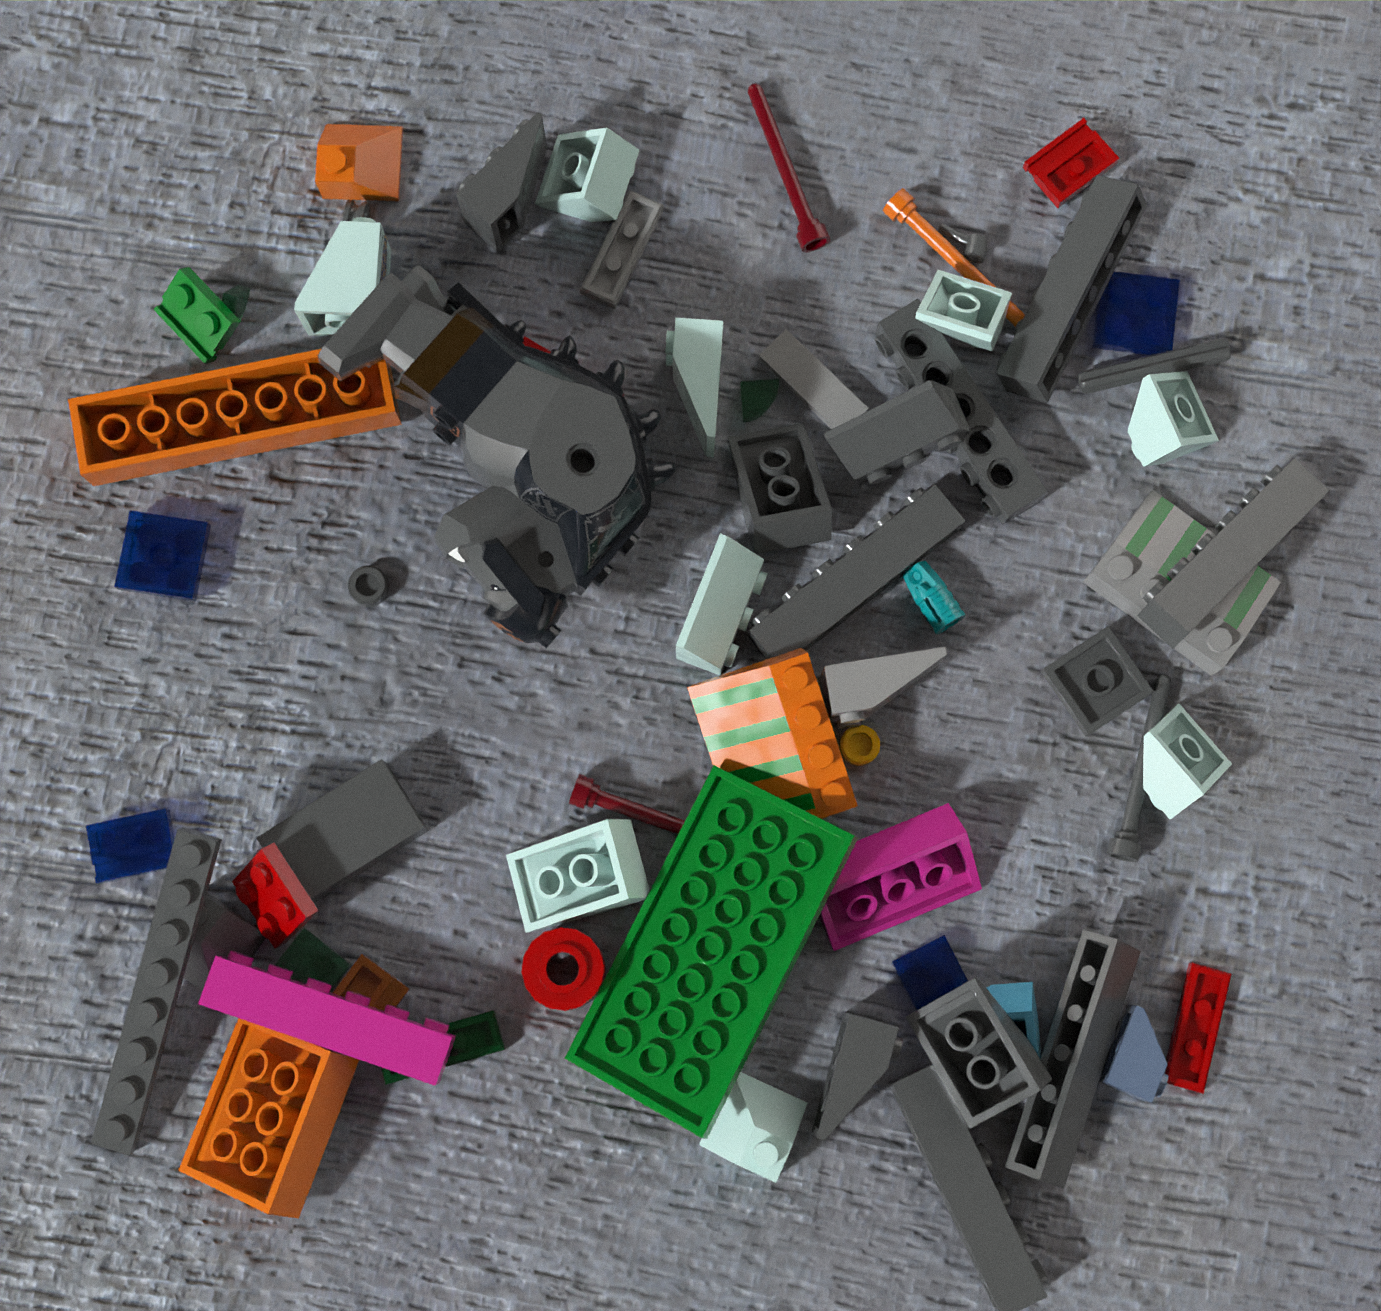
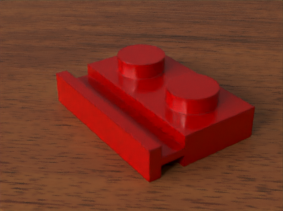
(1070, 163)

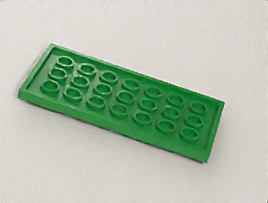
(710, 950)

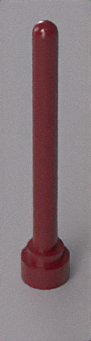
(811, 233)
(589, 794)

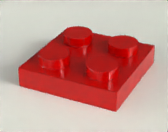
(274, 896)

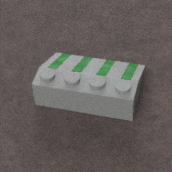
(1144, 554)

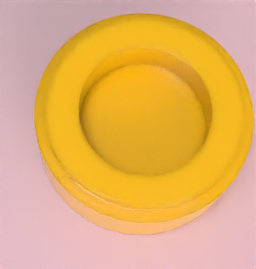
(859, 745)

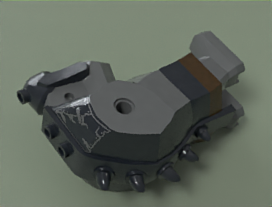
(533, 429)

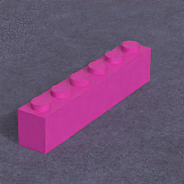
(328, 1019)

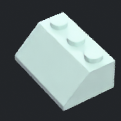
(721, 606)

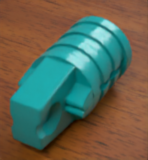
(933, 597)

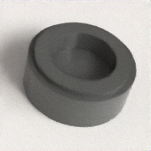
(368, 586)

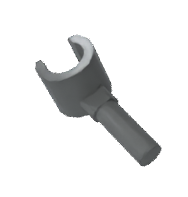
(975, 243)

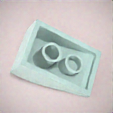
(696, 361)
(578, 874)

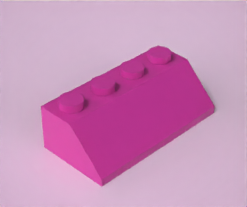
(900, 876)

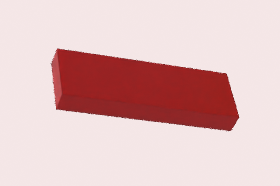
(1196, 1027)

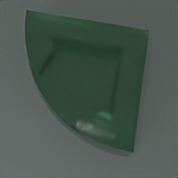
(236, 299)
(757, 397)

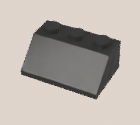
(899, 432)

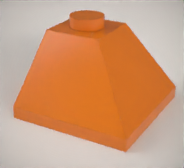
(359, 162)

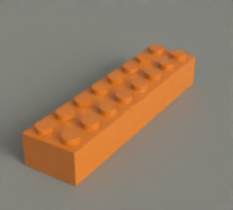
(226, 415)

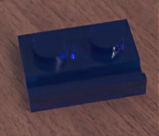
(131, 845)
(929, 972)

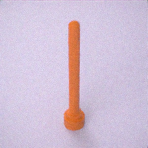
(903, 209)

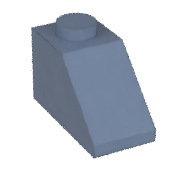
(1136, 1058)

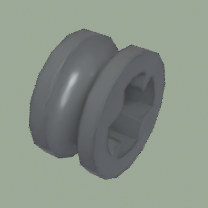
(352, 210)

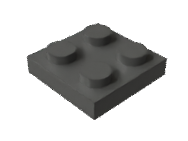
(1097, 681)

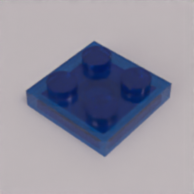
(1137, 314)
(162, 556)

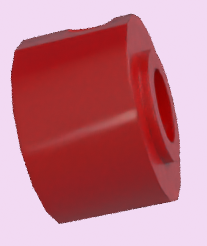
(589, 977)

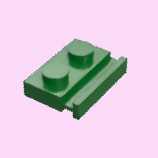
(197, 315)

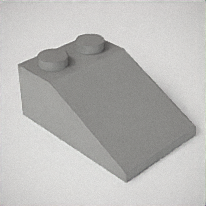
(864, 686)

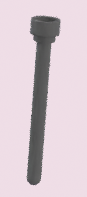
(1125, 843)

